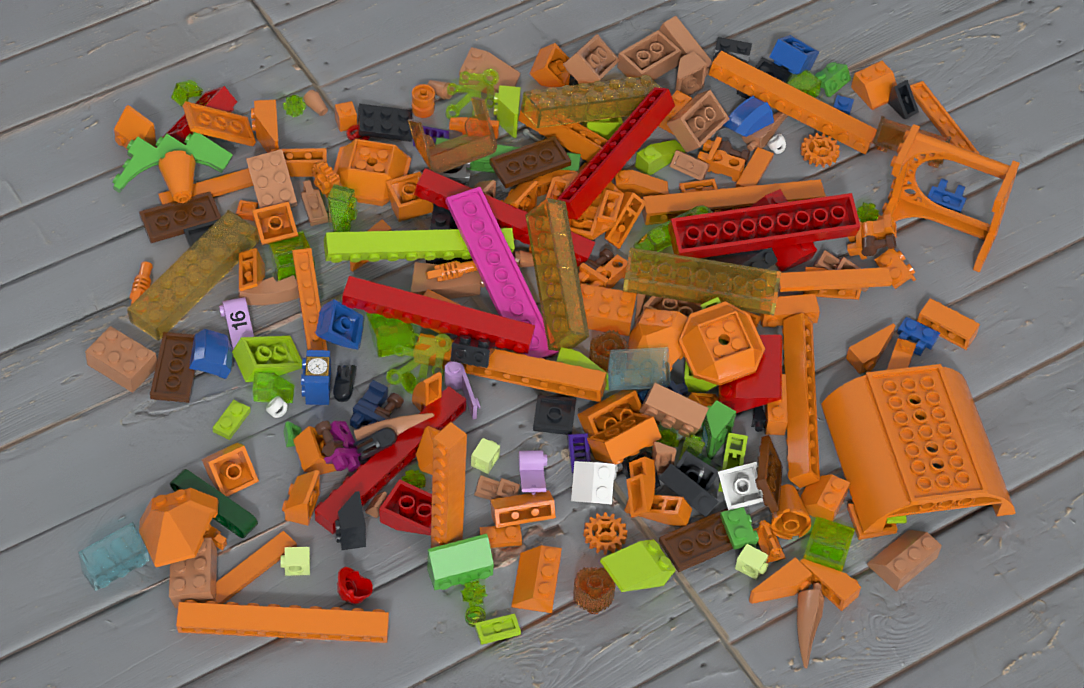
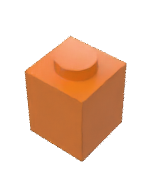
(345, 115)

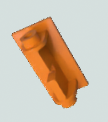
(768, 542)

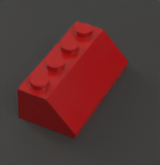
(217, 98)
(790, 255)

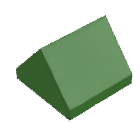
(290, 432)

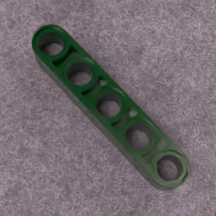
(229, 513)

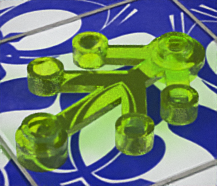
(473, 91)
(422, 357)

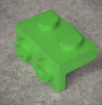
(833, 77)
(739, 528)

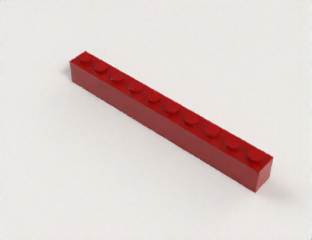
(617, 152)
(437, 188)
(437, 314)
(388, 463)

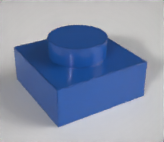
(843, 104)

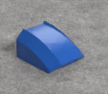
(750, 117)
(340, 325)
(211, 353)

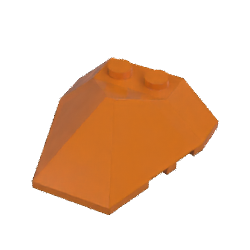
(659, 329)
(176, 525)

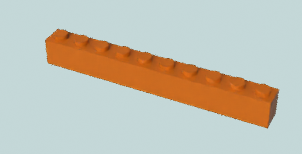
(793, 102)
(664, 207)
(534, 373)
(801, 401)
(448, 485)
(282, 621)

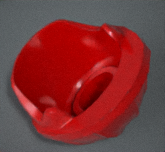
(353, 586)

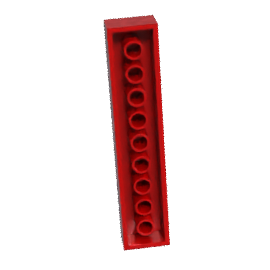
(764, 226)

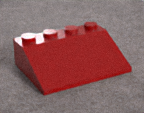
(760, 387)

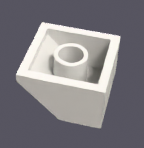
(593, 482)
(740, 486)

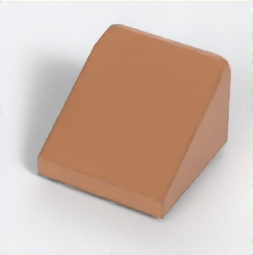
(375, 504)

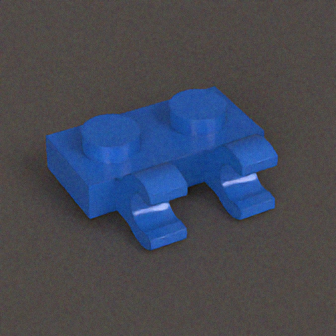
(947, 199)
(919, 333)

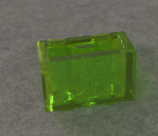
(341, 208)
(282, 255)
(389, 333)
(829, 543)

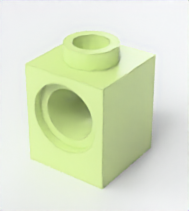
(485, 455)
(296, 561)
(752, 562)

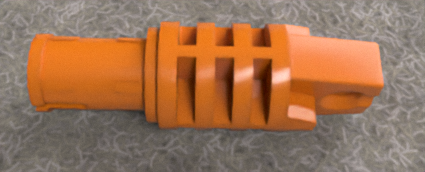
(451, 270)
(141, 281)

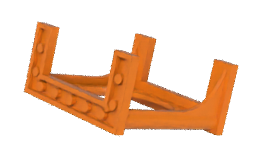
(907, 205)

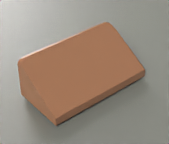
(663, 456)

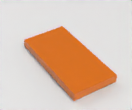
(219, 124)

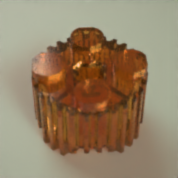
(601, 347)
(593, 589)

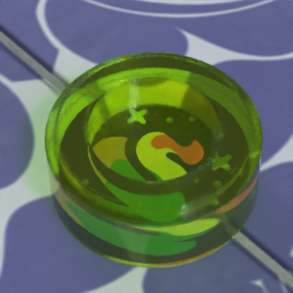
(474, 615)

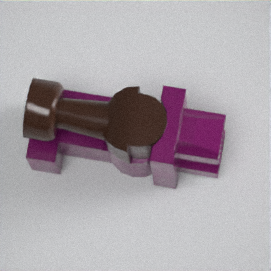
(338, 445)

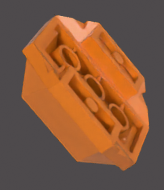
(367, 166)
(599, 215)
(715, 361)

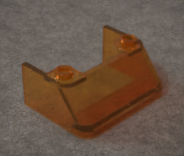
(891, 134)
(473, 145)

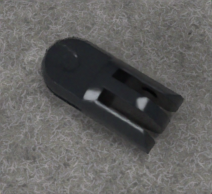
(344, 382)
(381, 439)

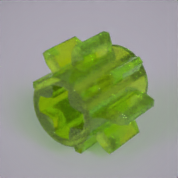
(294, 105)
(867, 212)
(668, 438)
(414, 478)
(474, 593)

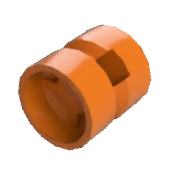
(423, 101)

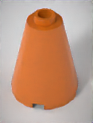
(178, 174)
(792, 515)

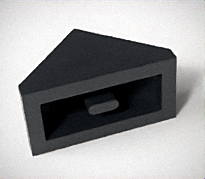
(902, 100)

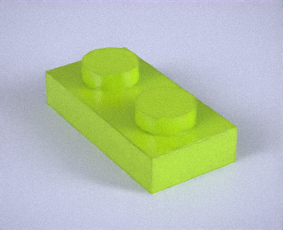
(231, 419)
(497, 629)

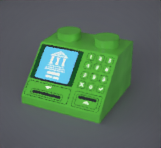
(716, 426)

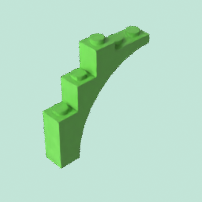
(146, 156)

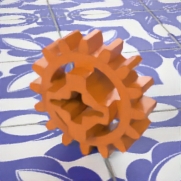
(820, 150)
(324, 177)
(605, 534)

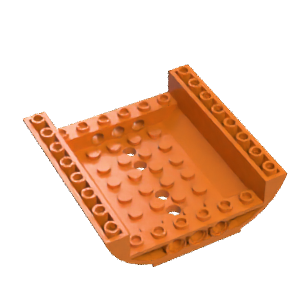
(887, 452)

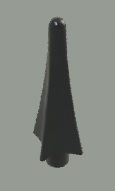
(758, 419)

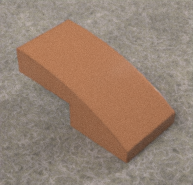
(493, 489)

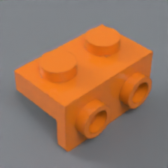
(898, 269)

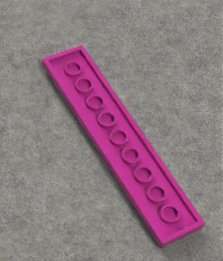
(497, 265)

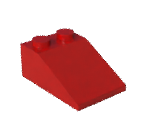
(407, 509)

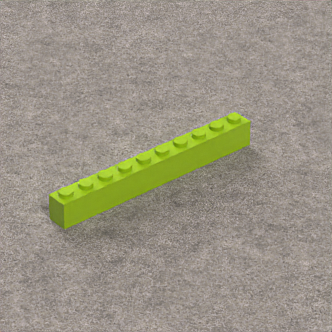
(399, 245)

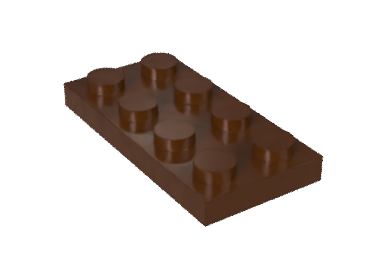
(530, 162)
(171, 218)
(172, 374)
(769, 474)
(696, 542)

